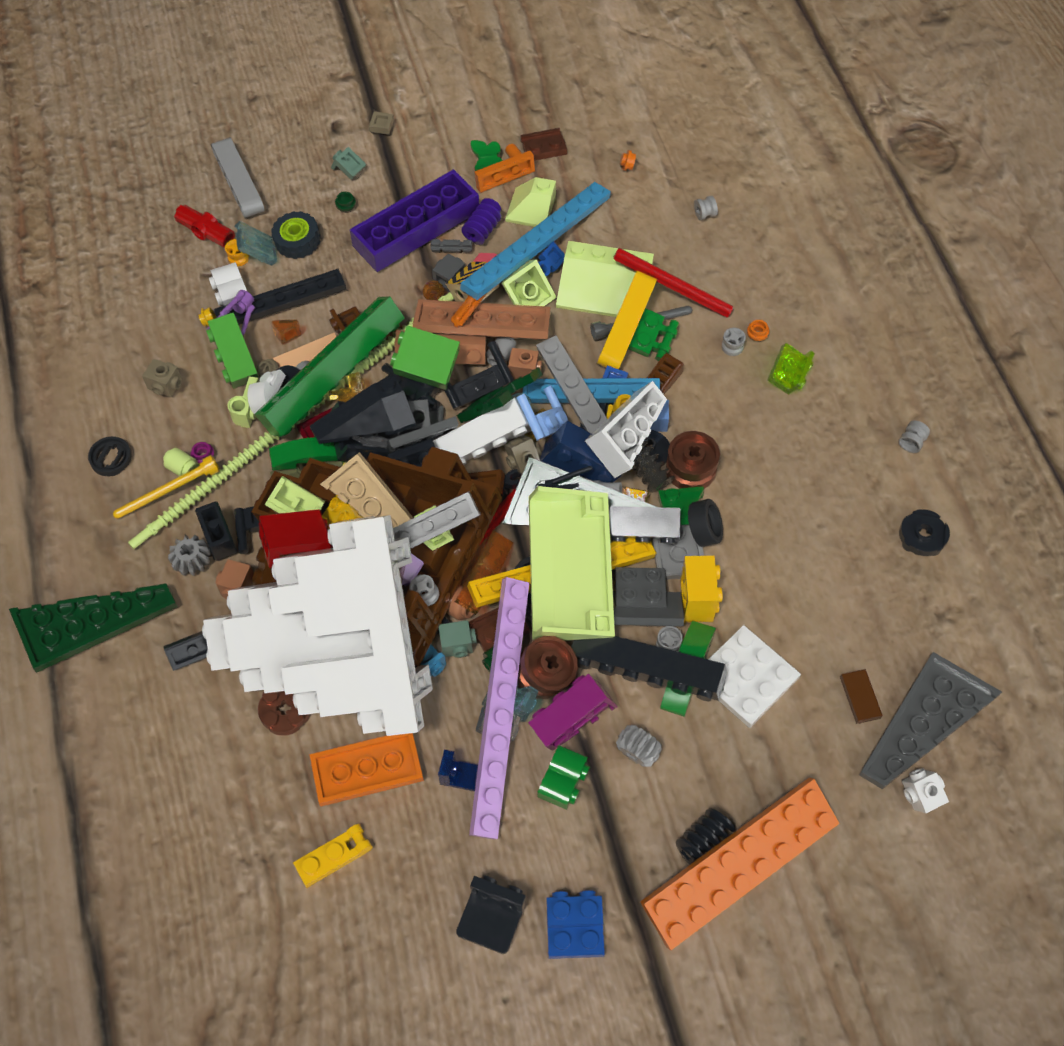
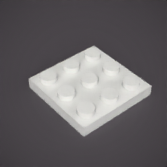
(753, 677)

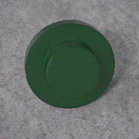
(345, 201)

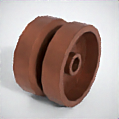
(693, 459)
(547, 666)

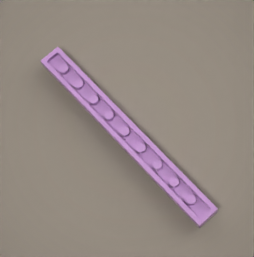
(499, 710)

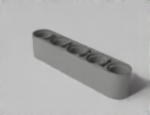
(237, 177)

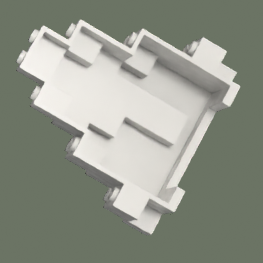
(330, 631)

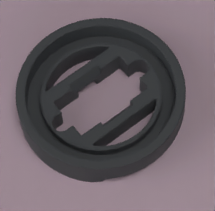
(105, 445)

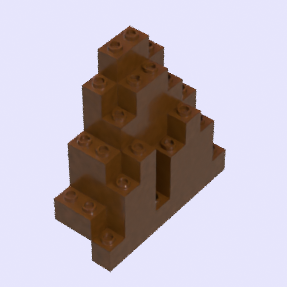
(417, 488)

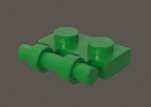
(647, 331)

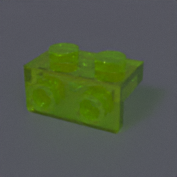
(790, 369)

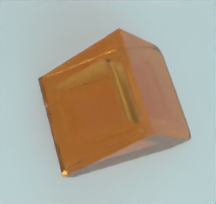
(286, 330)

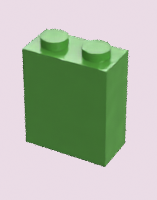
(425, 357)

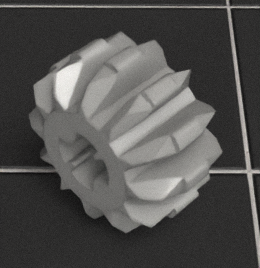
(189, 555)
(638, 745)

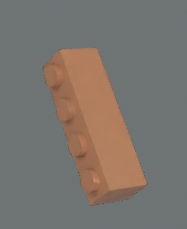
(471, 347)

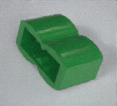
(563, 777)

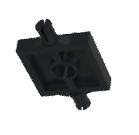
(414, 389)

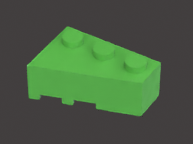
(231, 350)

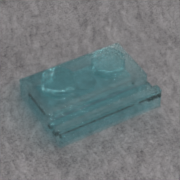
(255, 243)

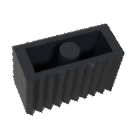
(216, 531)

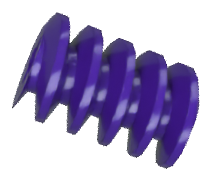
(482, 221)

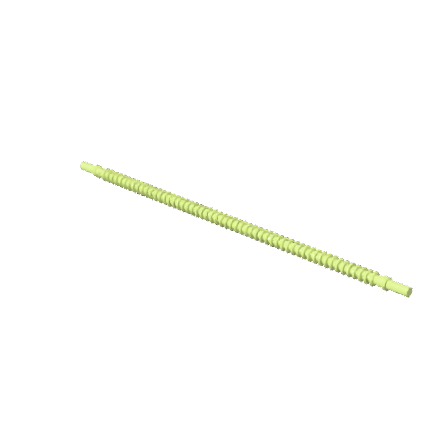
(155, 526)

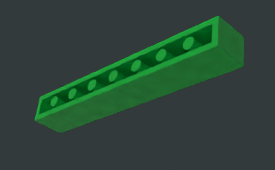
(329, 367)

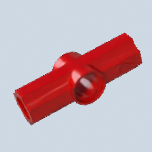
(204, 225)

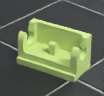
(291, 497)

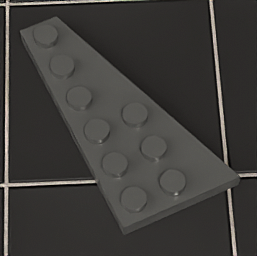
(933, 710)

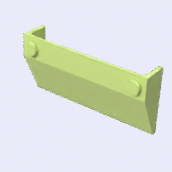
(570, 564)

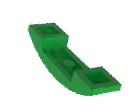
(300, 451)
(695, 643)

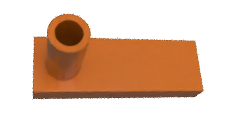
(506, 170)

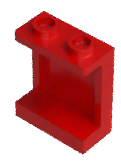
(292, 533)

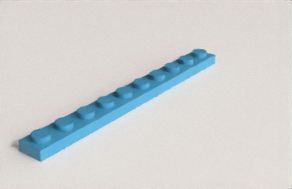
(534, 241)

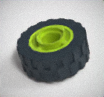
(296, 234)

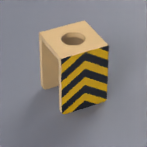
(455, 282)

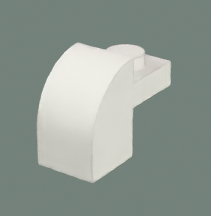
(263, 391)

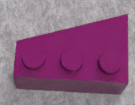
(571, 711)

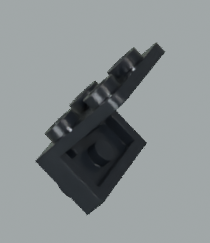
(491, 914)

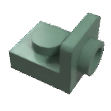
(348, 163)

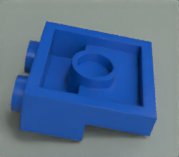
(575, 925)

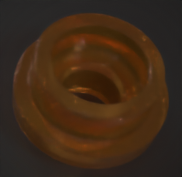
(433, 285)

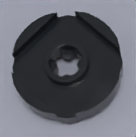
(925, 546)

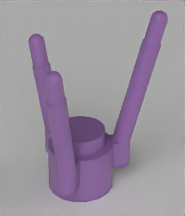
(241, 303)

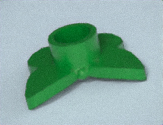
(486, 153)

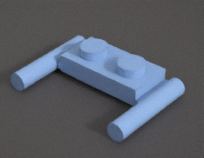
(546, 422)

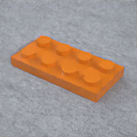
(365, 768)

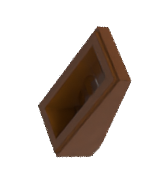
(671, 367)

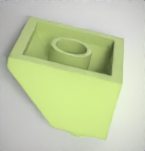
(532, 202)
(529, 286)

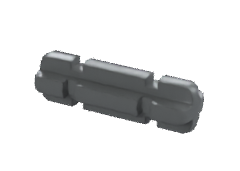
(451, 246)

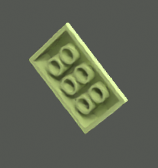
(594, 280)

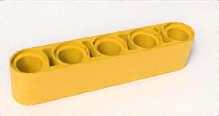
(627, 320)

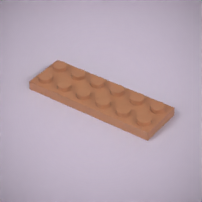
(486, 319)

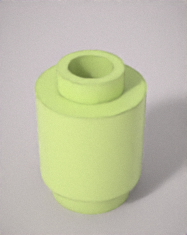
(179, 461)

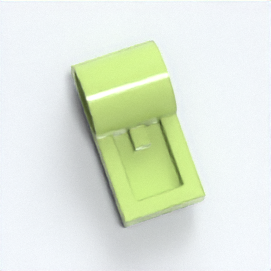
(235, 404)

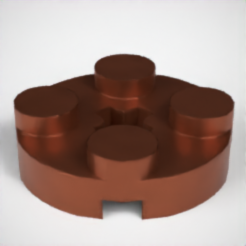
(272, 717)

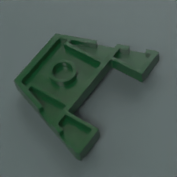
(497, 397)

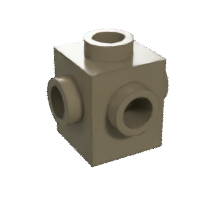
(162, 378)
(520, 451)

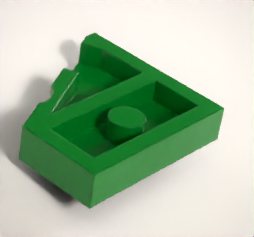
(681, 499)

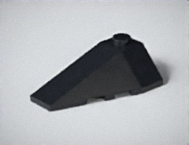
(373, 410)

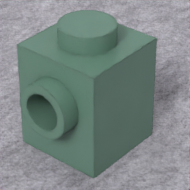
(457, 639)

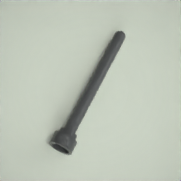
(600, 329)

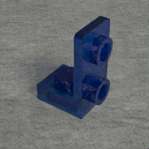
(457, 773)

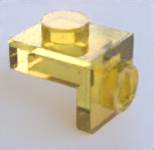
(356, 385)

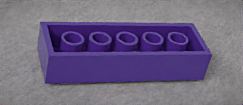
(414, 220)

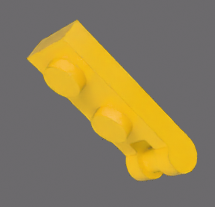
(332, 856)

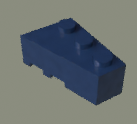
(570, 452)

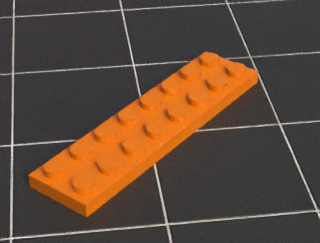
(739, 863)

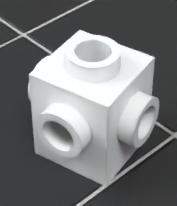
(924, 790)

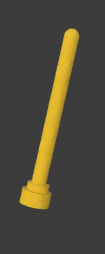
(206, 467)

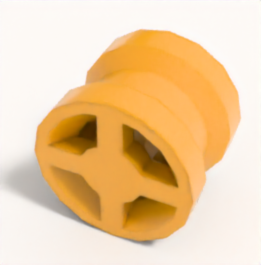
(234, 254)

